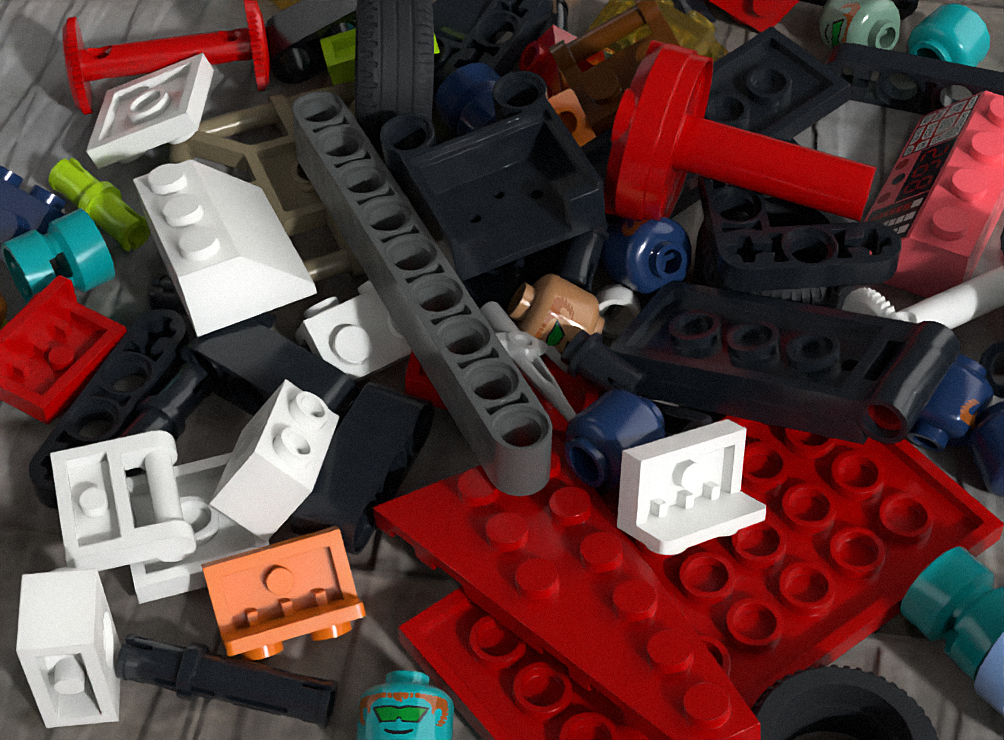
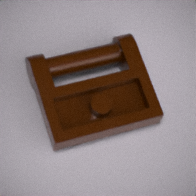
(605, 83)

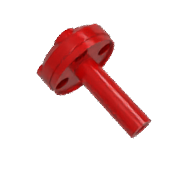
(664, 137)

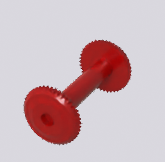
(148, 56)

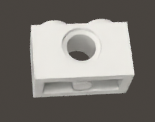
(275, 460)
(69, 647)

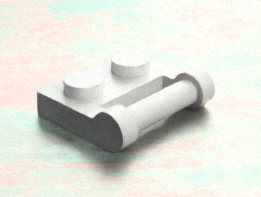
(98, 508)

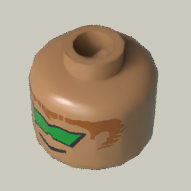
(555, 311)

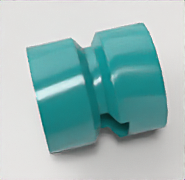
(74, 246)
(957, 604)

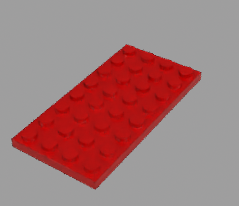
(786, 594)

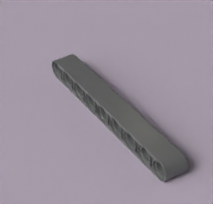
(425, 297)

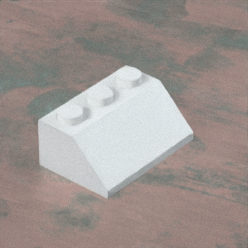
(220, 244)

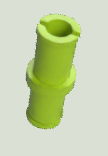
(101, 202)

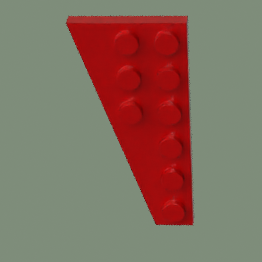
(579, 589)

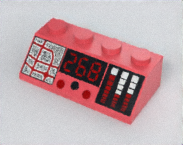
(945, 194)

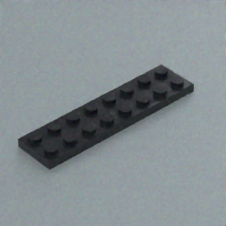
(757, 87)

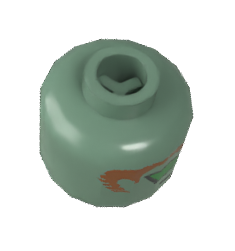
(860, 22)

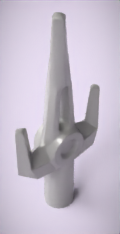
(526, 354)

